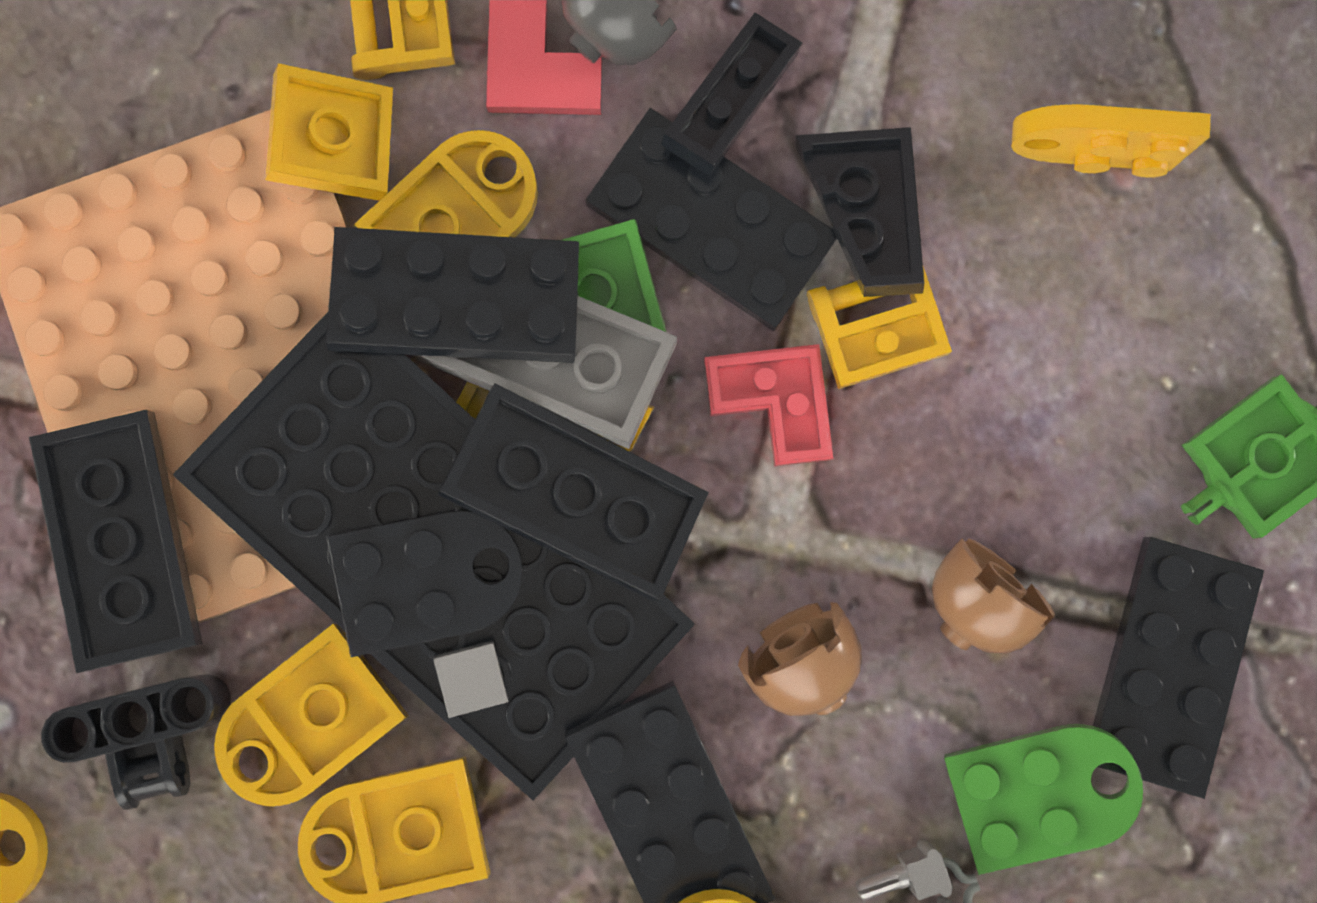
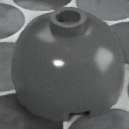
(616, 29)

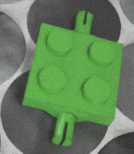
(1257, 459)

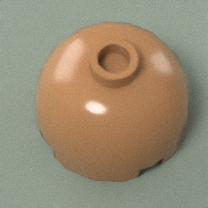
(985, 601)
(805, 661)

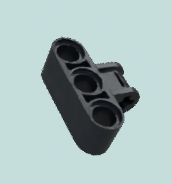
(134, 753)

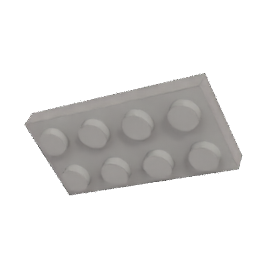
(603, 389)

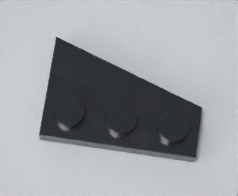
(871, 204)

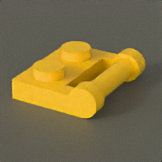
(418, 35)
(878, 342)

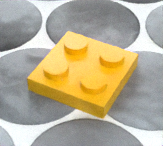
(329, 133)

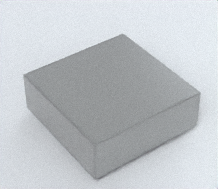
(470, 679)

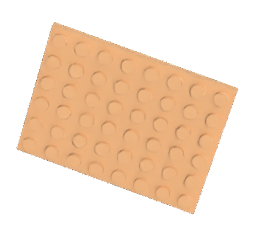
(175, 298)

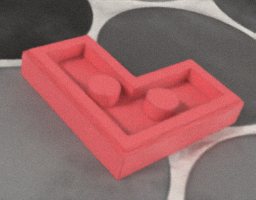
(526, 76)
(784, 384)

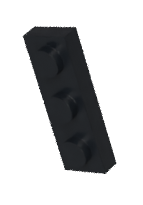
(731, 94)

